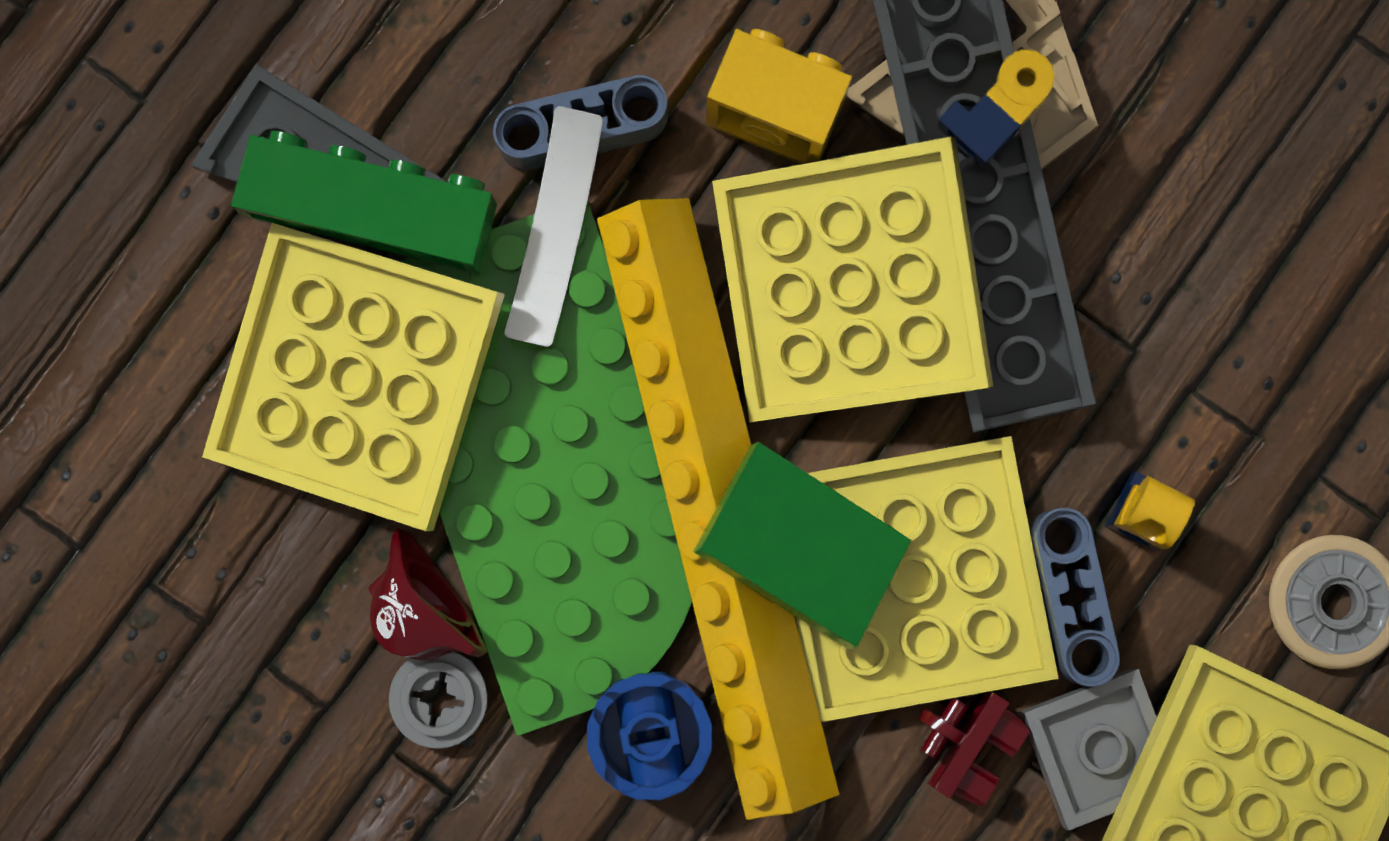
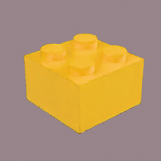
(777, 96)

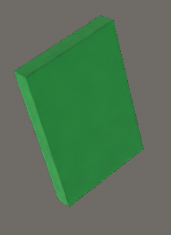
(802, 545)

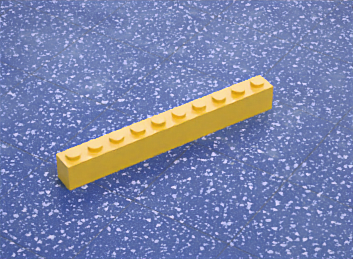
(698, 447)

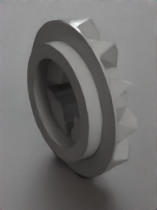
(414, 716)

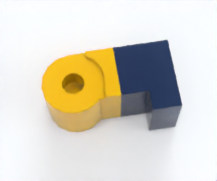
(1018, 93)
(1150, 512)

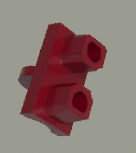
(987, 722)

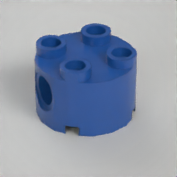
(649, 735)

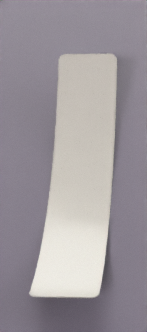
(555, 226)

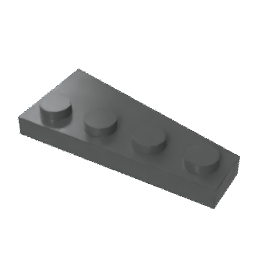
(273, 105)

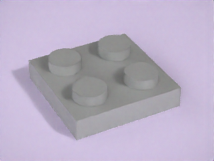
(1090, 744)

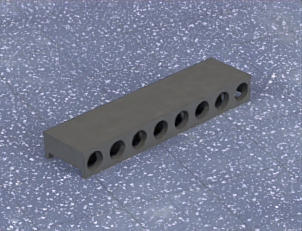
(1031, 330)

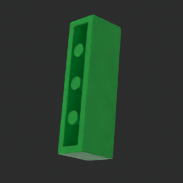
(365, 202)

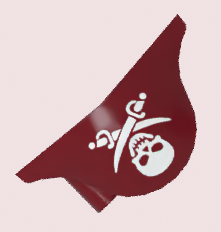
(417, 608)

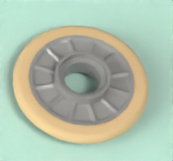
(1297, 602)

